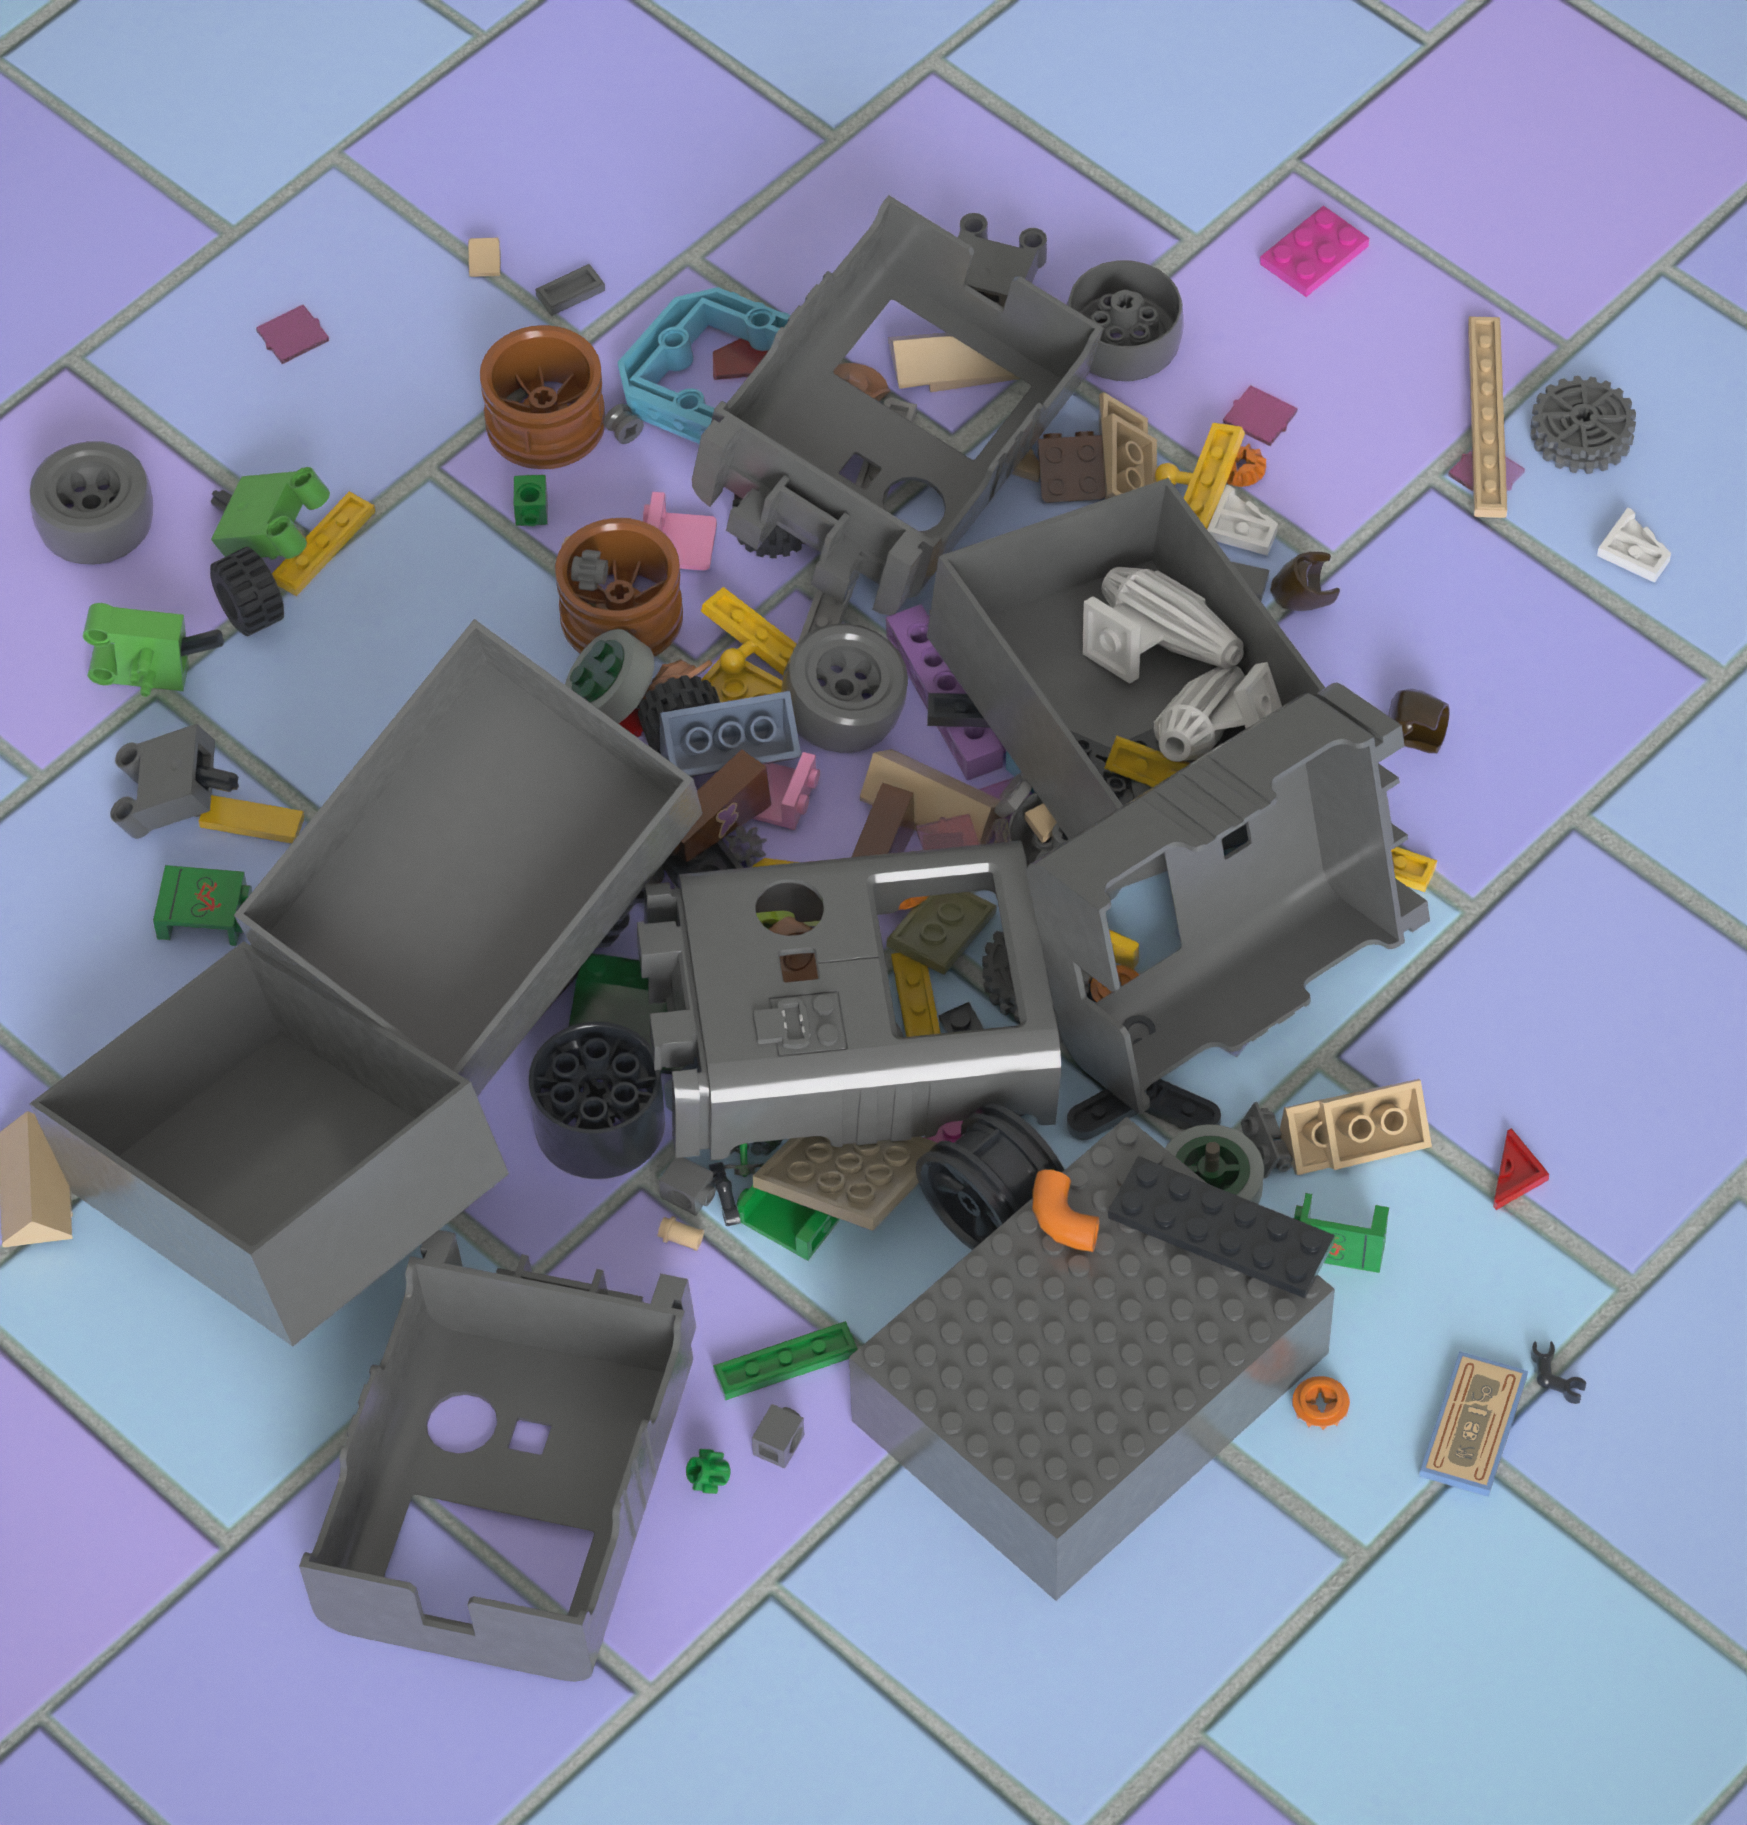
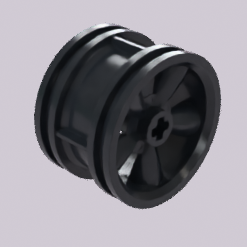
(984, 1173)

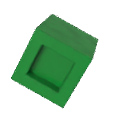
(530, 500)

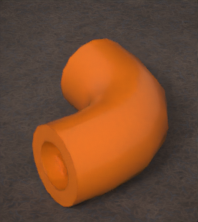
(1056, 1216)

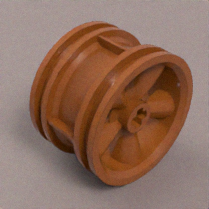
(543, 428)
(631, 551)

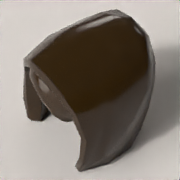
(1298, 583)
(1422, 719)

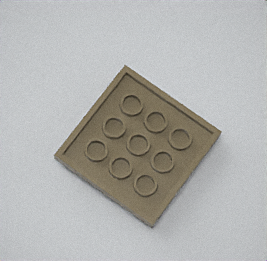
(844, 1181)

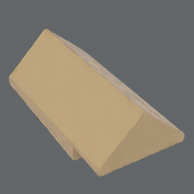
(941, 363)
(1127, 447)
(934, 792)
(1356, 1127)
(32, 1187)

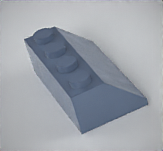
(710, 735)

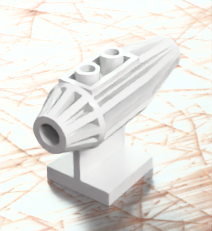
(1150, 611)
(1211, 705)

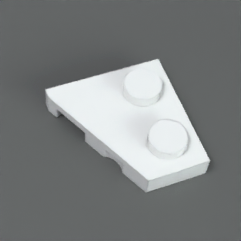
(1242, 524)
(1634, 548)

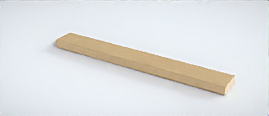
(1487, 417)

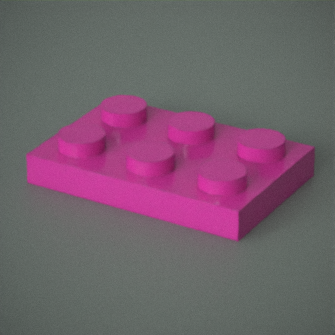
(1314, 251)

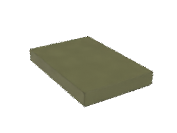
(941, 929)

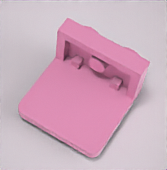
(689, 533)
(790, 791)

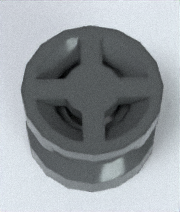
(623, 423)

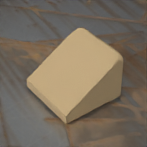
(484, 257)

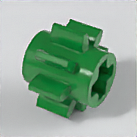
(708, 1471)

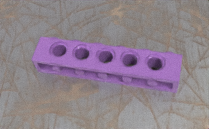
(973, 748)

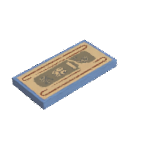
(1473, 1424)

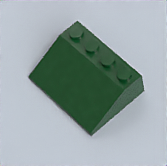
(615, 993)

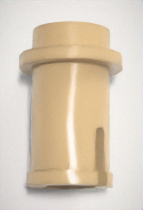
(680, 1233)

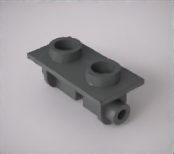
(1261, 1129)

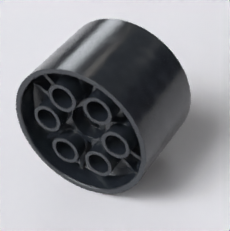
(575, 1061)

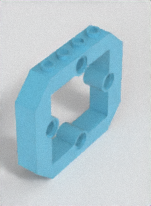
(668, 347)

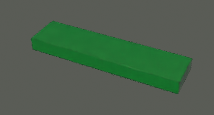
(785, 1360)

